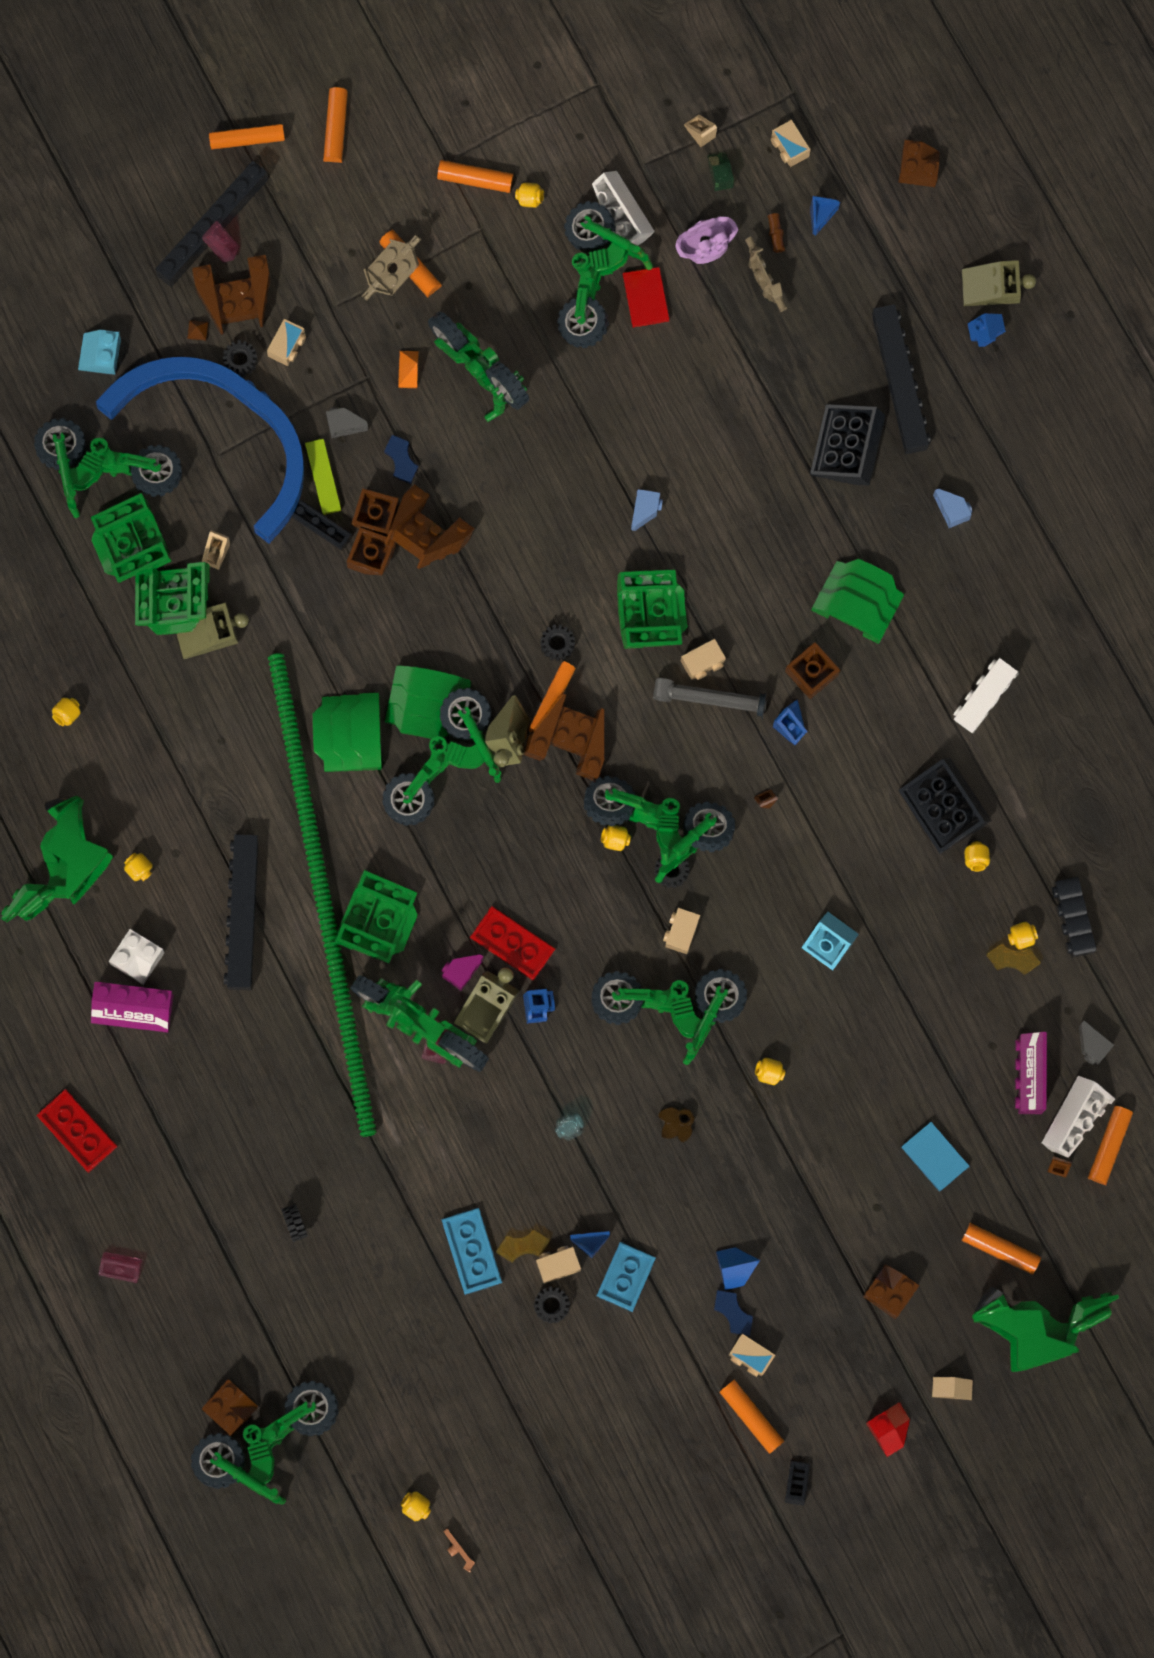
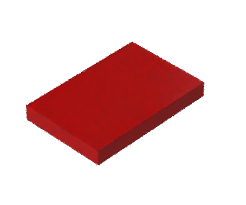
(645, 297)

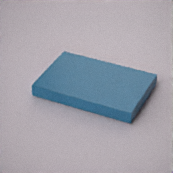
(935, 1156)
(626, 1276)

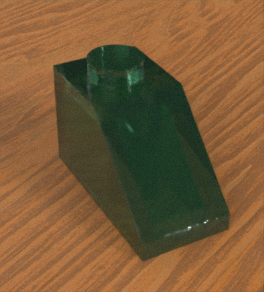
(720, 171)

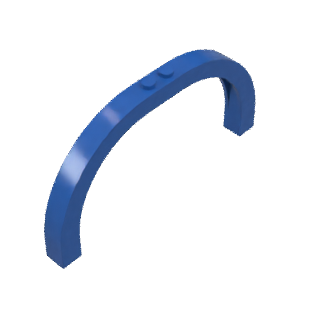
(177, 368)

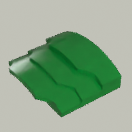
(129, 539)
(860, 597)
(172, 598)
(650, 608)
(418, 698)
(348, 732)
(377, 918)

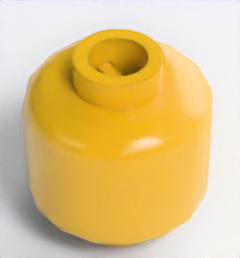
(529, 195)
(66, 711)
(615, 837)
(977, 856)
(138, 867)
(1022, 935)
(769, 1071)
(415, 1506)

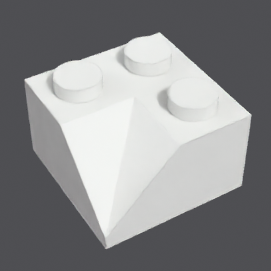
(136, 957)

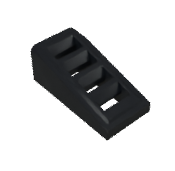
(798, 1500)

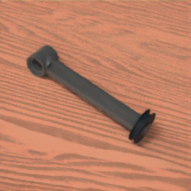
(666, 690)

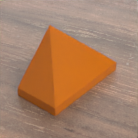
(408, 369)

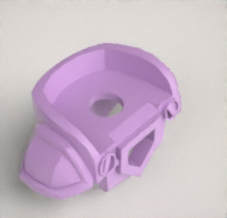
(719, 229)

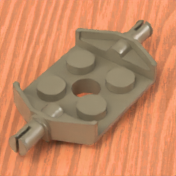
(757, 264)
(378, 273)

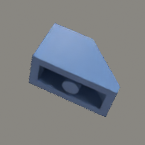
(952, 507)
(645, 508)

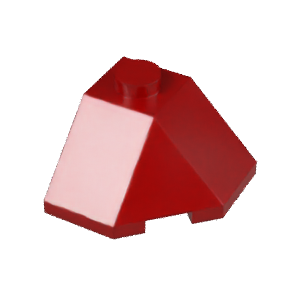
(890, 1429)

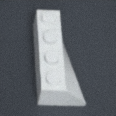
(618, 200)
(985, 695)
(1076, 1116)

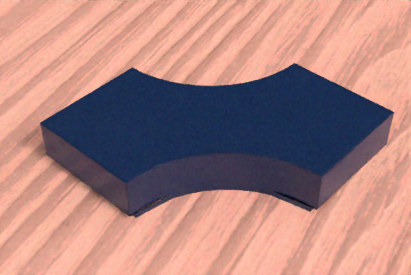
(398, 451)
(727, 1304)

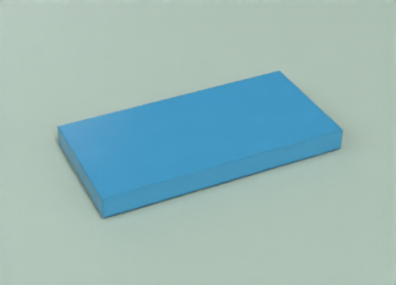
(471, 1251)

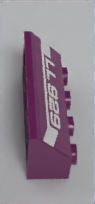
(131, 1007)
(1031, 1073)

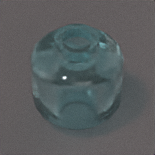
(569, 1126)

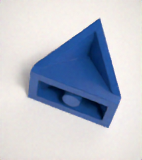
(821, 212)
(790, 723)
(590, 1242)
(735, 1267)

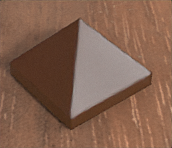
(197, 330)
(766, 799)
(1059, 1167)

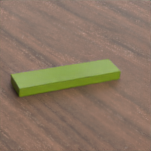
(323, 477)

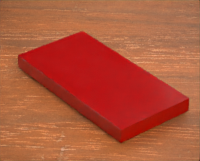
(512, 943)
(77, 1131)

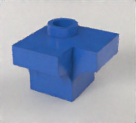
(986, 328)
(537, 1005)

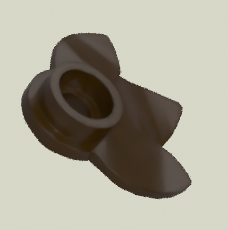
(674, 1125)

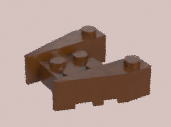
(235, 299)
(422, 535)
(572, 733)

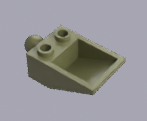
(989, 284)
(211, 631)
(508, 734)
(485, 1006)

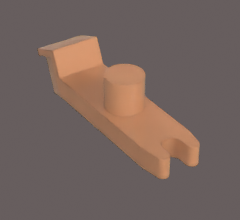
(455, 1548)

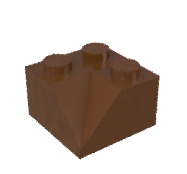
(919, 164)
(375, 512)
(369, 553)
(812, 670)
(891, 1291)
(230, 1408)

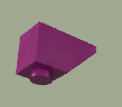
(461, 970)

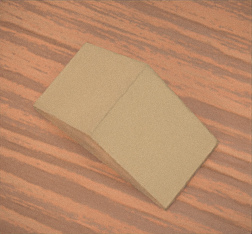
(701, 130)
(216, 549)
(952, 1388)

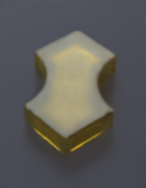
(1021, 960)
(531, 1244)

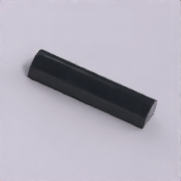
(321, 525)

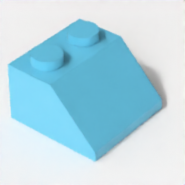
(100, 352)
(830, 940)

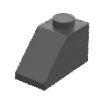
(344, 422)
(1093, 1044)

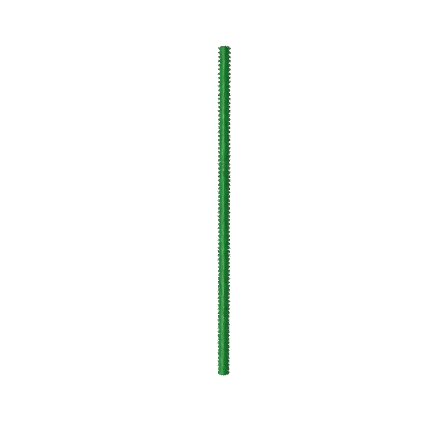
(322, 895)

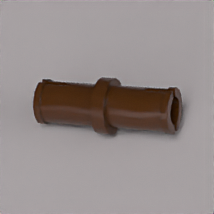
(776, 232)

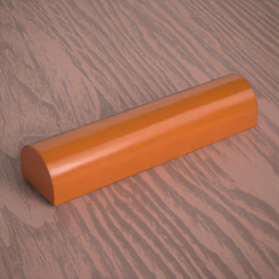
(335, 125)
(246, 136)
(475, 176)
(421, 276)
(555, 690)
(1110, 1145)
(1001, 1248)
(751, 1416)

